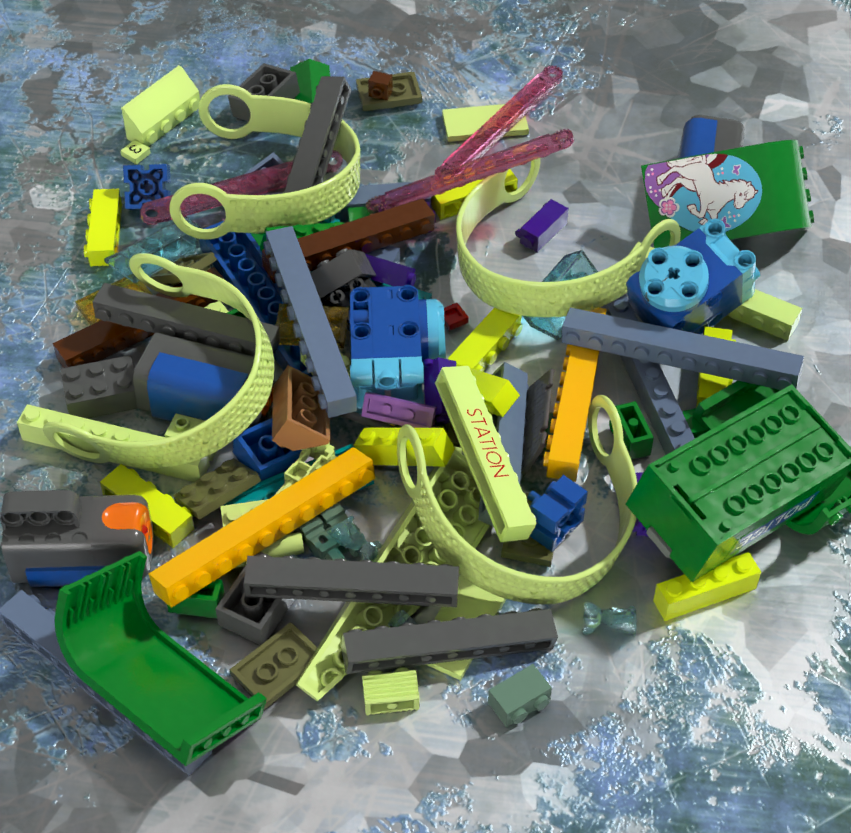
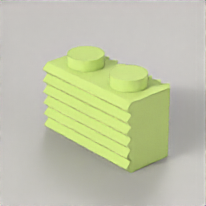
(390, 691)

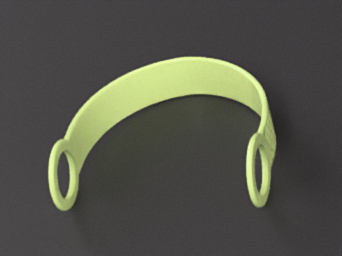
(257, 212)
(541, 298)
(219, 428)
(504, 580)

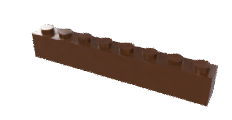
(364, 234)
(108, 338)

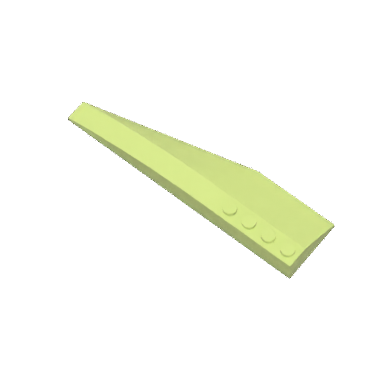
(406, 544)

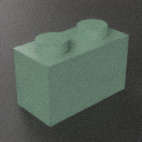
(520, 695)

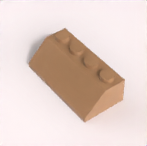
(297, 414)

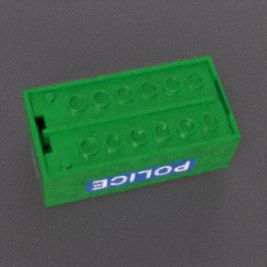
(739, 482)

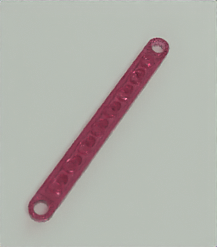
(504, 119)
(472, 171)
(247, 184)

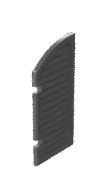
(537, 419)

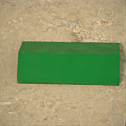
(308, 77)

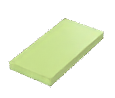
(464, 122)
(470, 604)

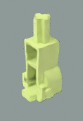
(300, 469)

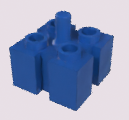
(145, 184)
(557, 511)

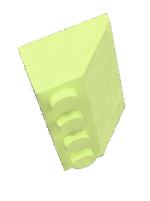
(160, 107)

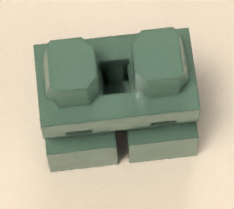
(318, 540)

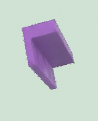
(398, 411)

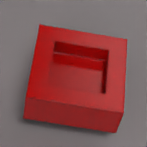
(455, 316)

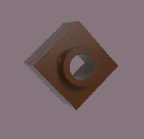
(380, 85)

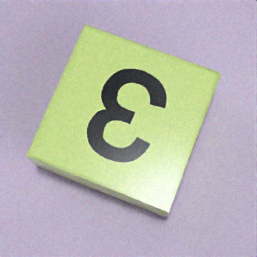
(135, 152)

